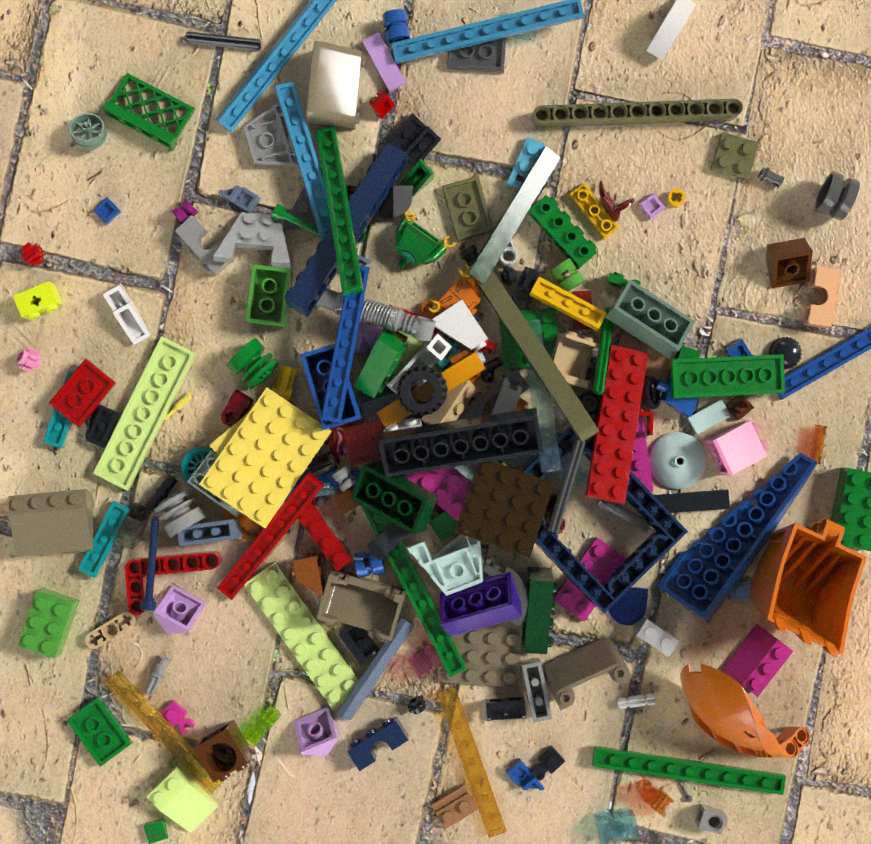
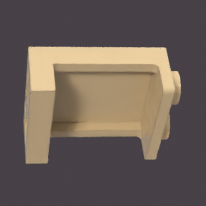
(573, 357)

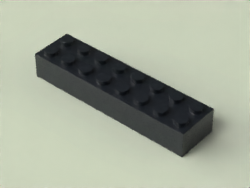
(460, 442)

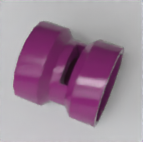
(181, 214)

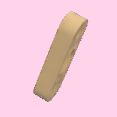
(96, 632)

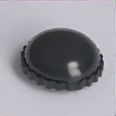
(790, 349)
(650, 395)

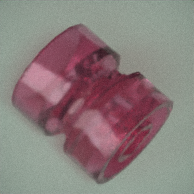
(425, 660)

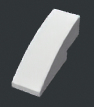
(126, 313)

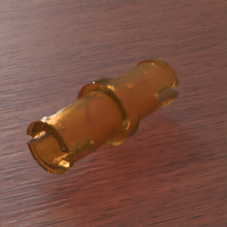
(818, 443)

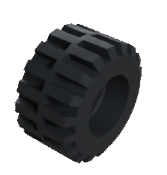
(406, 397)

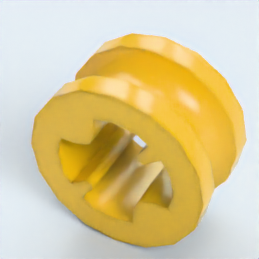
(675, 204)

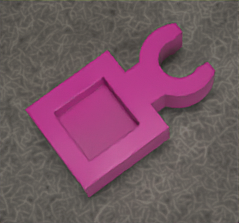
(175, 716)

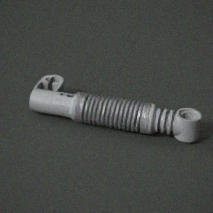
(382, 316)

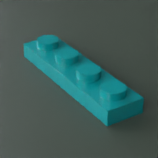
(58, 426)
(104, 539)

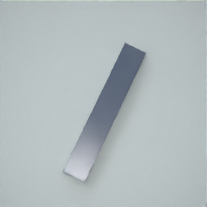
(375, 670)

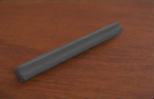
(566, 486)

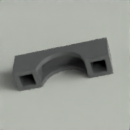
(475, 408)

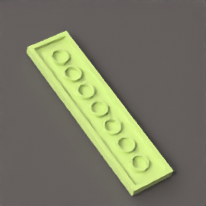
(144, 413)
(303, 634)

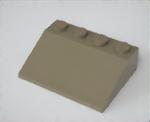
(51, 522)

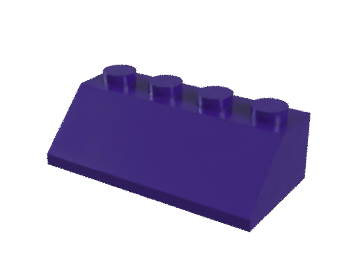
(480, 605)

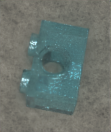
(626, 830)

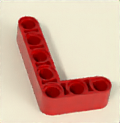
(164, 568)

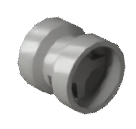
(341, 475)

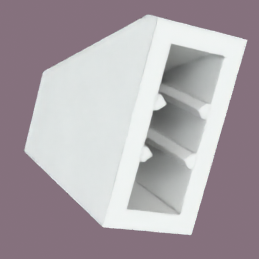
(461, 326)

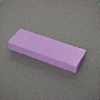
(384, 62)

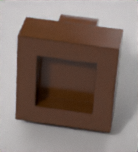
(739, 406)

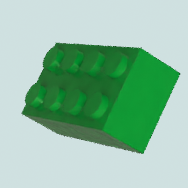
(853, 508)

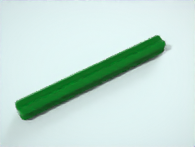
(603, 355)

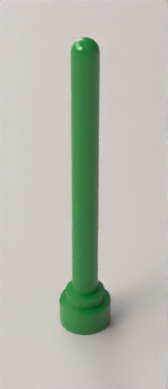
(281, 214)

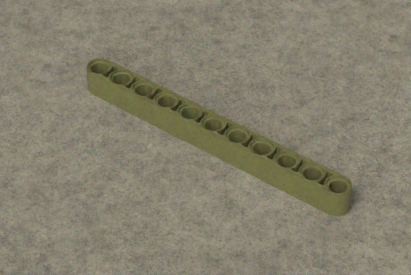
(645, 108)
(538, 358)

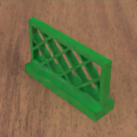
(144, 126)

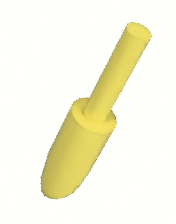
(179, 405)

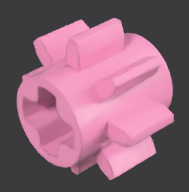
(28, 359)

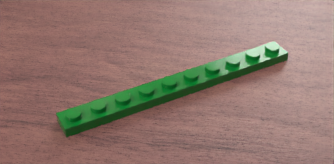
(339, 211)
(420, 600)
(688, 770)

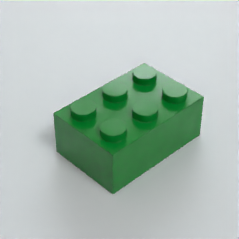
(381, 363)

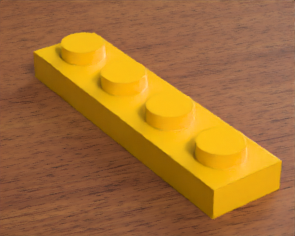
(568, 303)

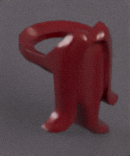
(610, 205)
(335, 441)

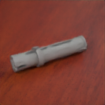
(625, 514)

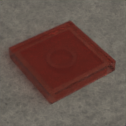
(363, 442)

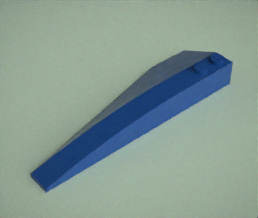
(717, 561)

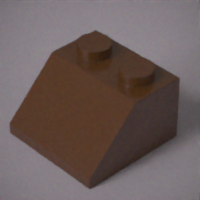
(789, 262)

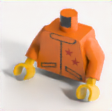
(464, 289)

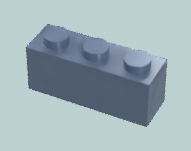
(210, 532)

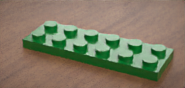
(727, 376)

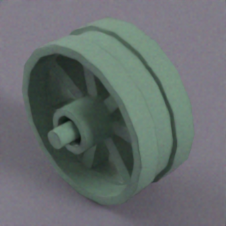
(88, 140)

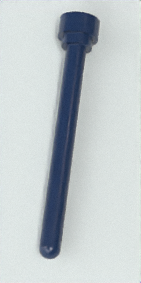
(148, 601)

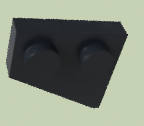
(101, 425)

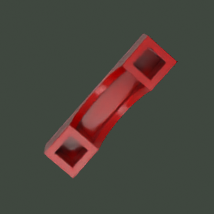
(324, 537)

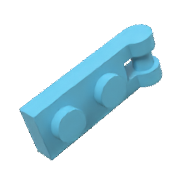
(525, 160)

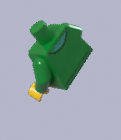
(417, 244)

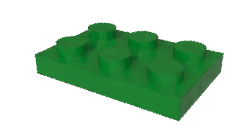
(99, 731)

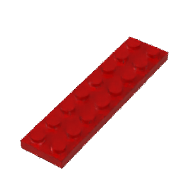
(617, 425)

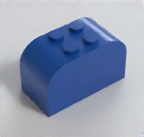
(317, 369)

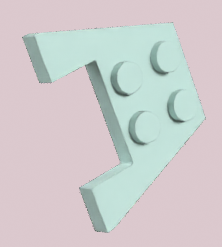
(453, 570)

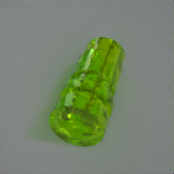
(263, 723)

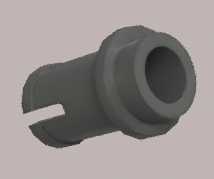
(770, 177)

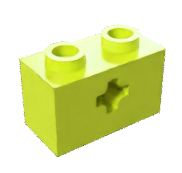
(27, 300)

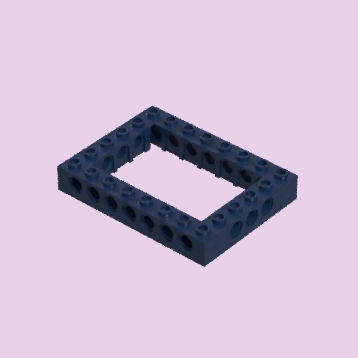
(666, 535)

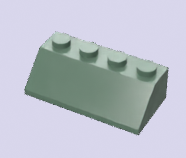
(650, 319)

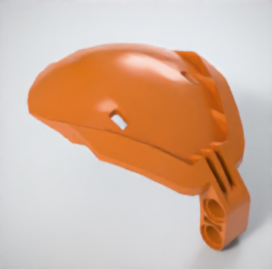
(727, 713)

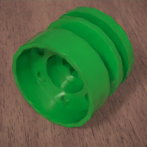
(253, 364)

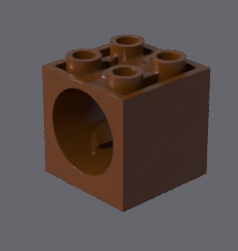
(215, 767)

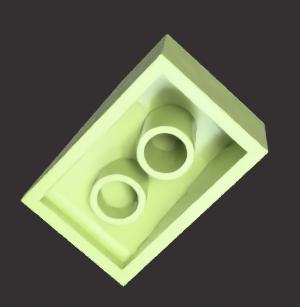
(182, 799)

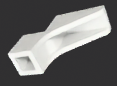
(428, 355)

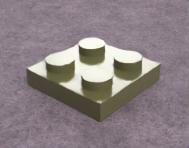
(734, 156)

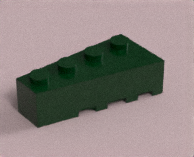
(539, 609)

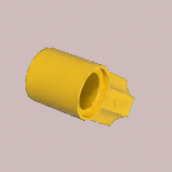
(285, 382)

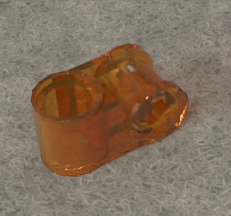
(656, 798)

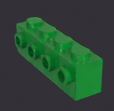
(562, 231)

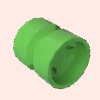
(572, 280)

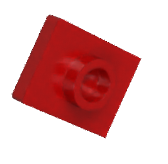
(650, 417)

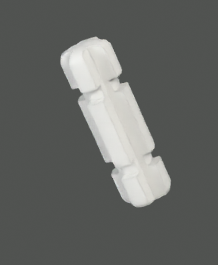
(636, 701)

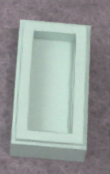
(708, 416)

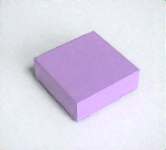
(651, 206)

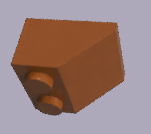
(309, 572)

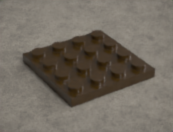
(504, 507)

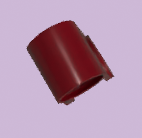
(237, 406)

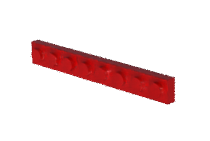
(270, 536)

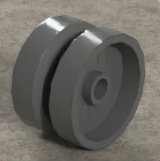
(837, 196)

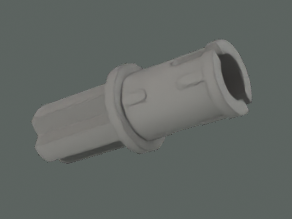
(157, 674)

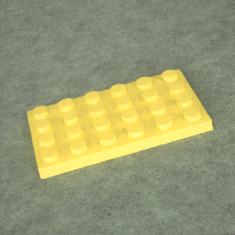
(265, 458)

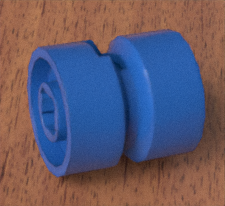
(396, 22)
(376, 567)

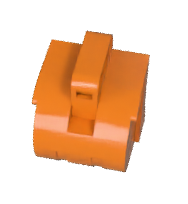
(808, 583)

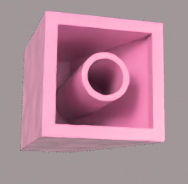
(736, 448)

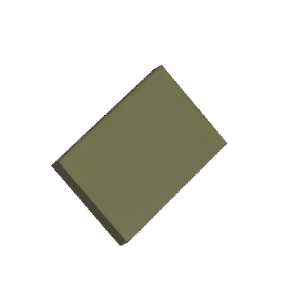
(467, 208)

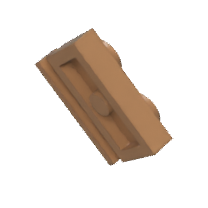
(454, 806)

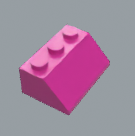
(757, 660)

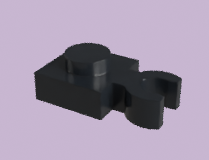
(550, 761)

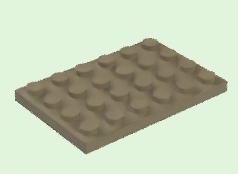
(490, 653)

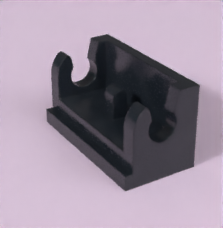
(359, 643)
(505, 708)

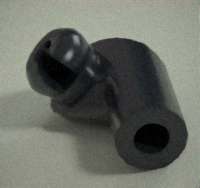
(488, 373)

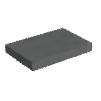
(479, 57)

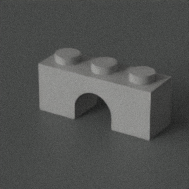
(191, 233)

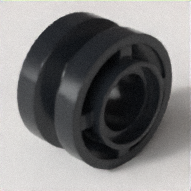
(594, 410)

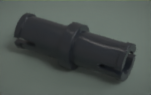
(161, 492)

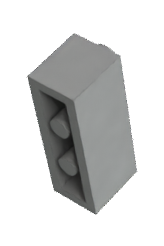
(536, 690)

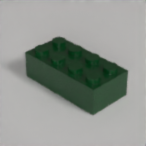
(394, 498)

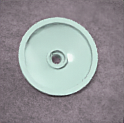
(664, 458)

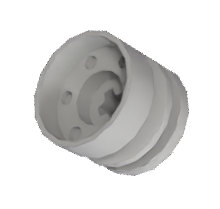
(179, 513)

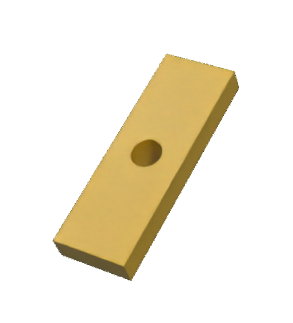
(601, 221)

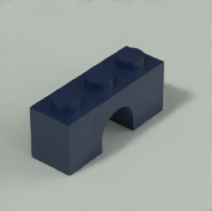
(390, 732)

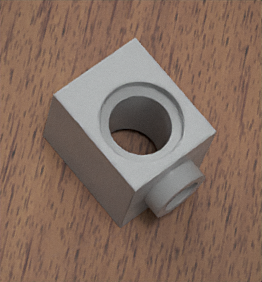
(705, 813)

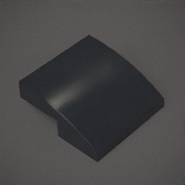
(414, 139)

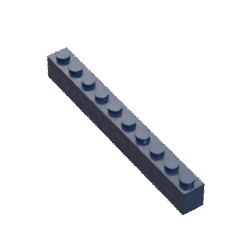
(363, 206)

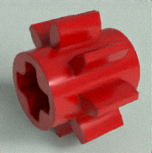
(32, 254)

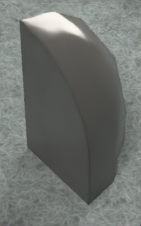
(401, 199)

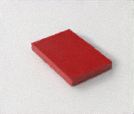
(82, 392)

